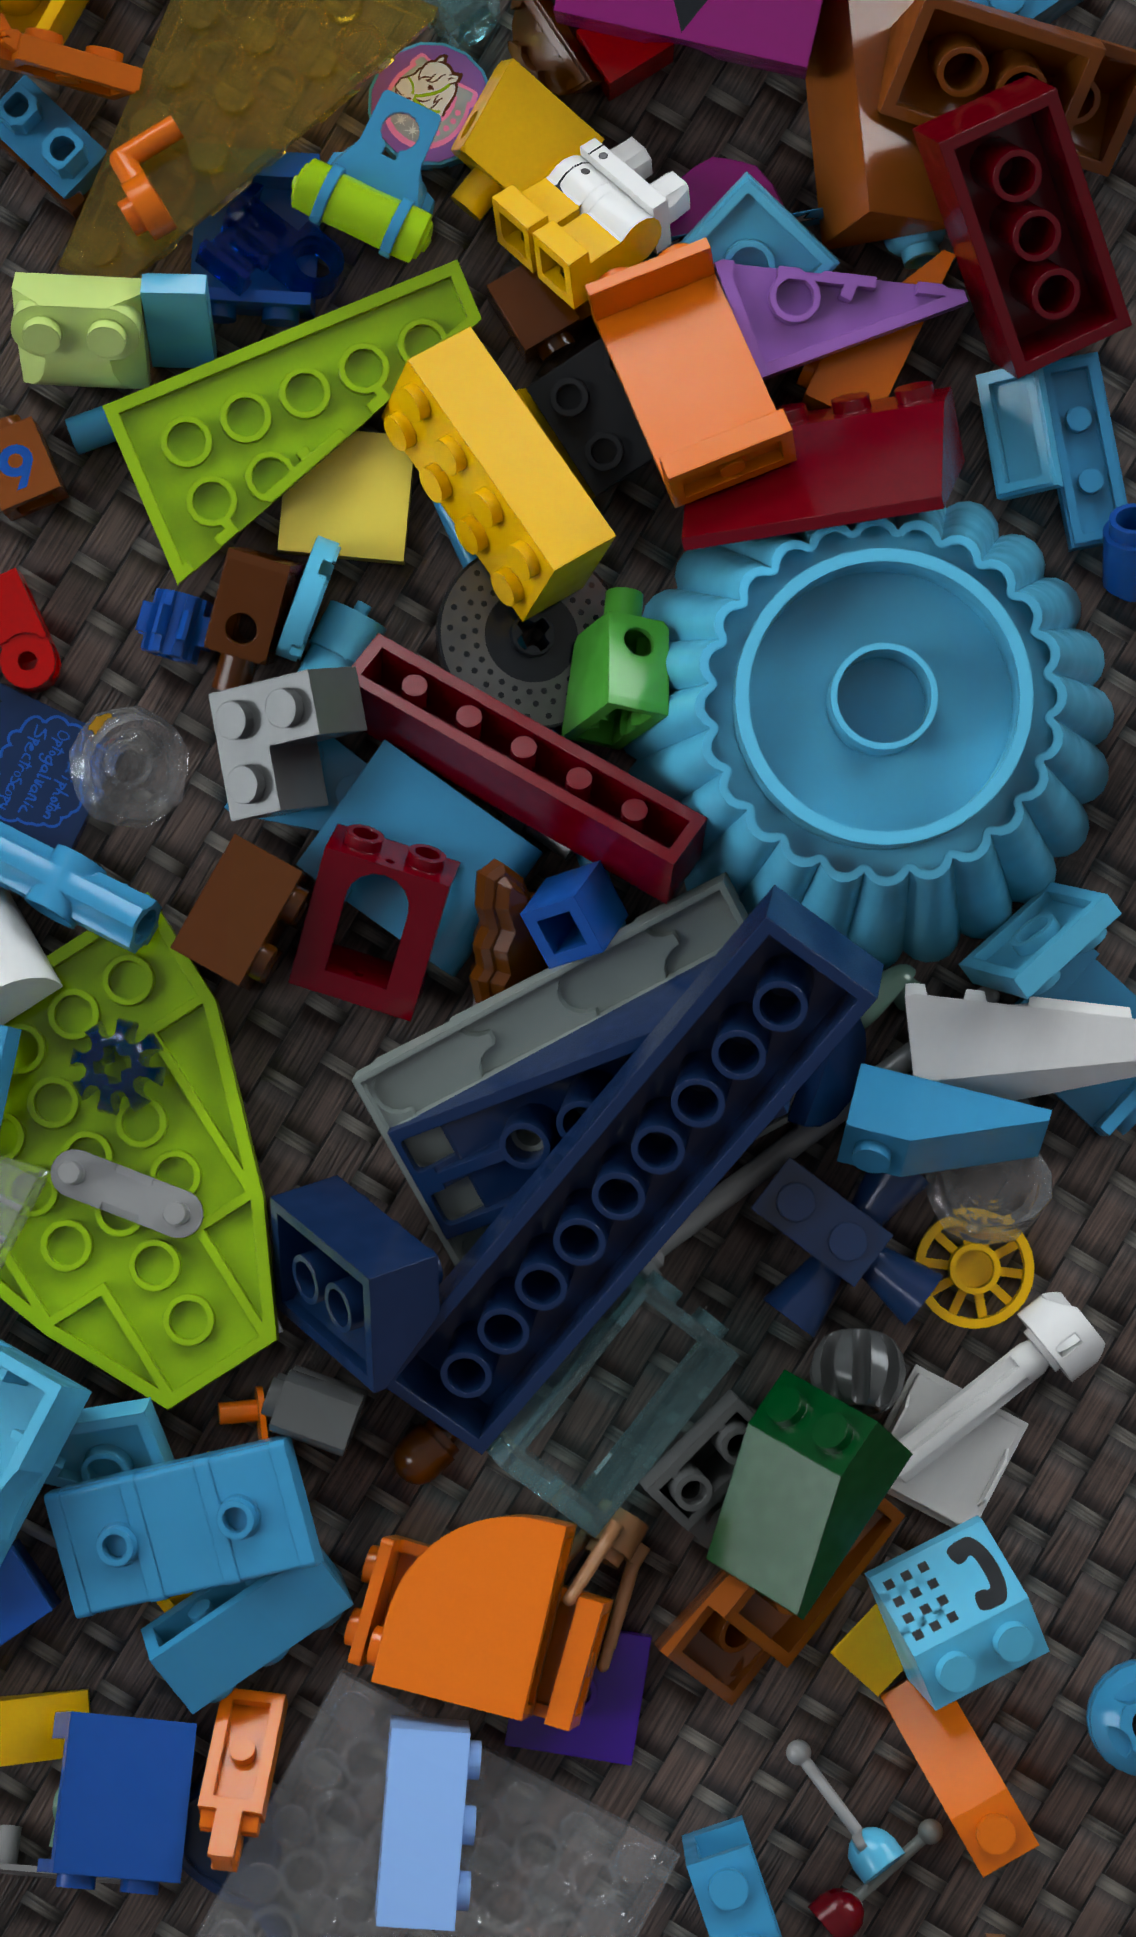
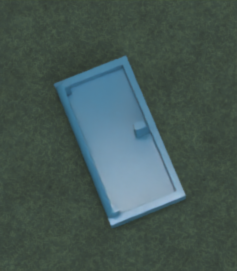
(183, 1526)

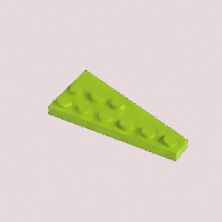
(252, 423)

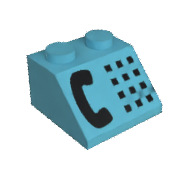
(956, 1613)

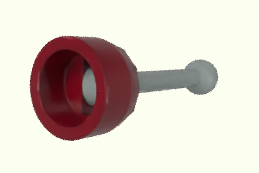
(843, 1910)

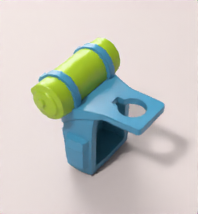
(371, 193)

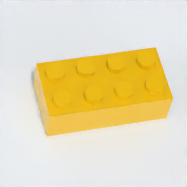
(496, 474)

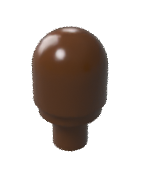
(424, 1453)

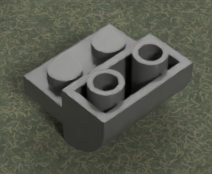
(699, 1467)

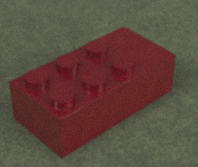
(1023, 225)

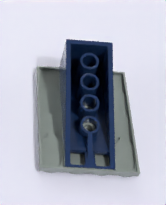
(509, 1077)

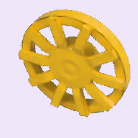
(975, 1271)

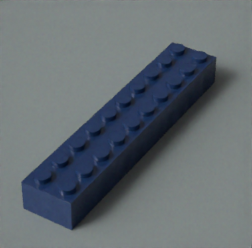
(637, 1165)

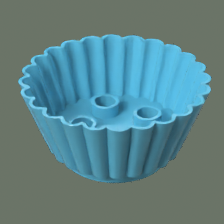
(881, 723)

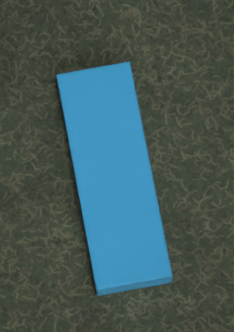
(1084, 448)

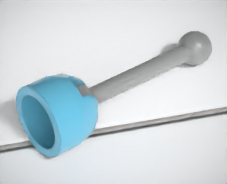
(870, 1848)

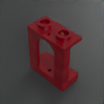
(354, 975)

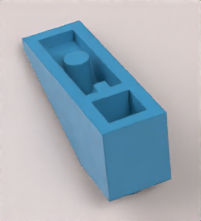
(926, 1126)

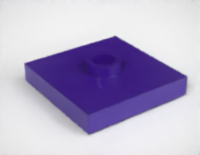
(609, 1715)

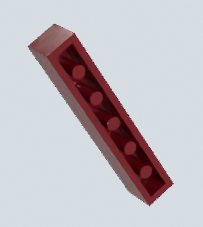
(528, 770)

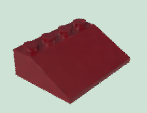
(850, 468)

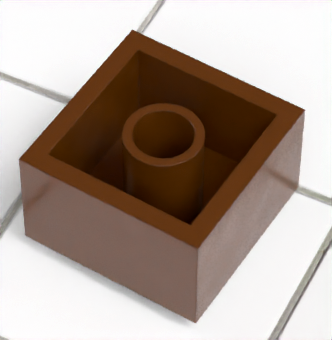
(244, 914)

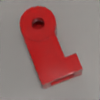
(28, 650)

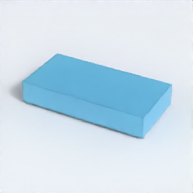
(178, 319)
(1019, 433)

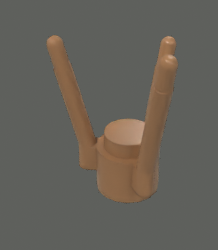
(615, 1542)

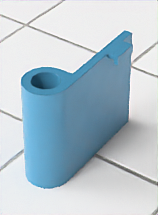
(420, 808)

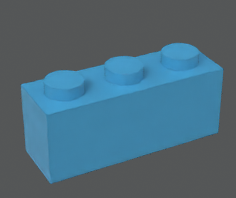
(236, 1629)

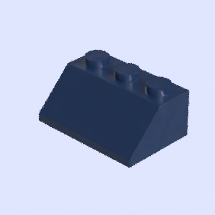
(352, 1278)

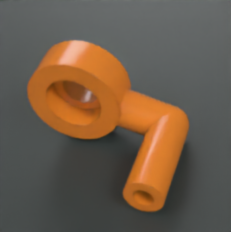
(143, 205)

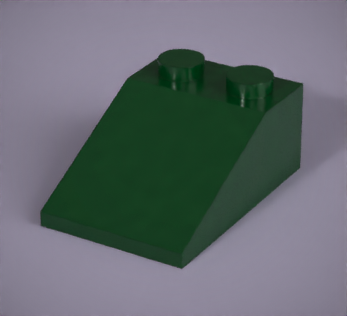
(802, 1492)

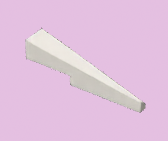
(1018, 1047)

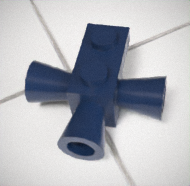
(843, 1243)

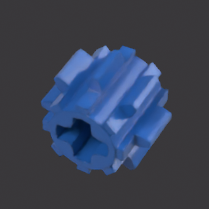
(174, 625)

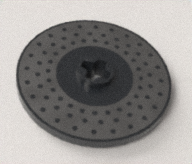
(481, 646)

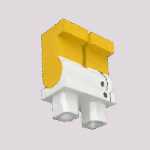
(590, 216)

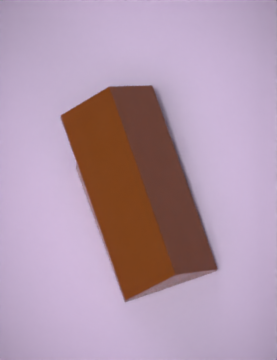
(963, 50)
(863, 161)
(735, 1630)

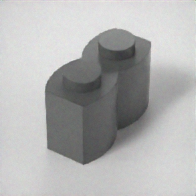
(314, 1409)

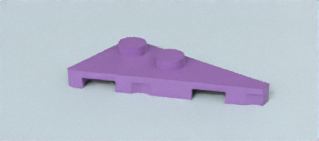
(808, 316)

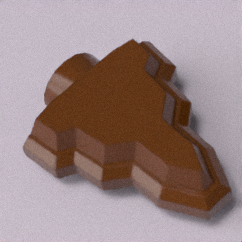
(501, 939)

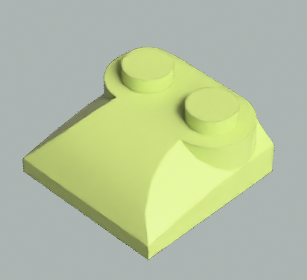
(80, 330)

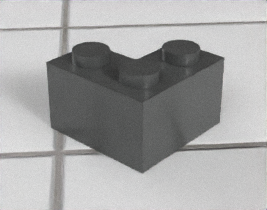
(271, 738)

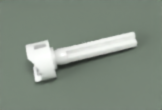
(1056, 1338)

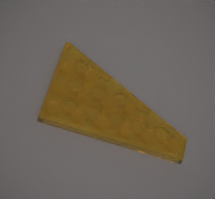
(242, 91)

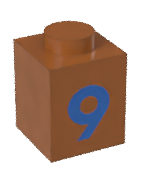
(26, 469)

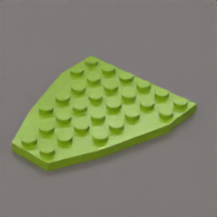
(114, 1292)

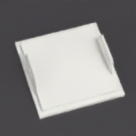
(966, 1474)

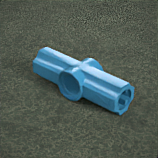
(75, 890)

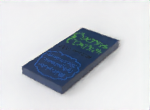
(35, 770)

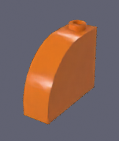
(477, 1615)

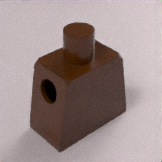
(264, 590)

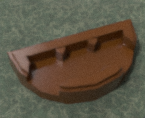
(550, 49)

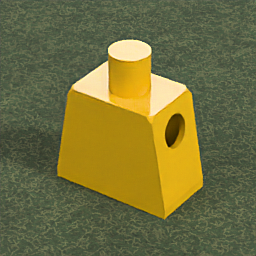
(514, 137)

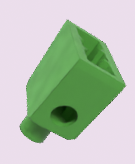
(618, 674)

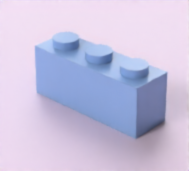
(426, 1823)

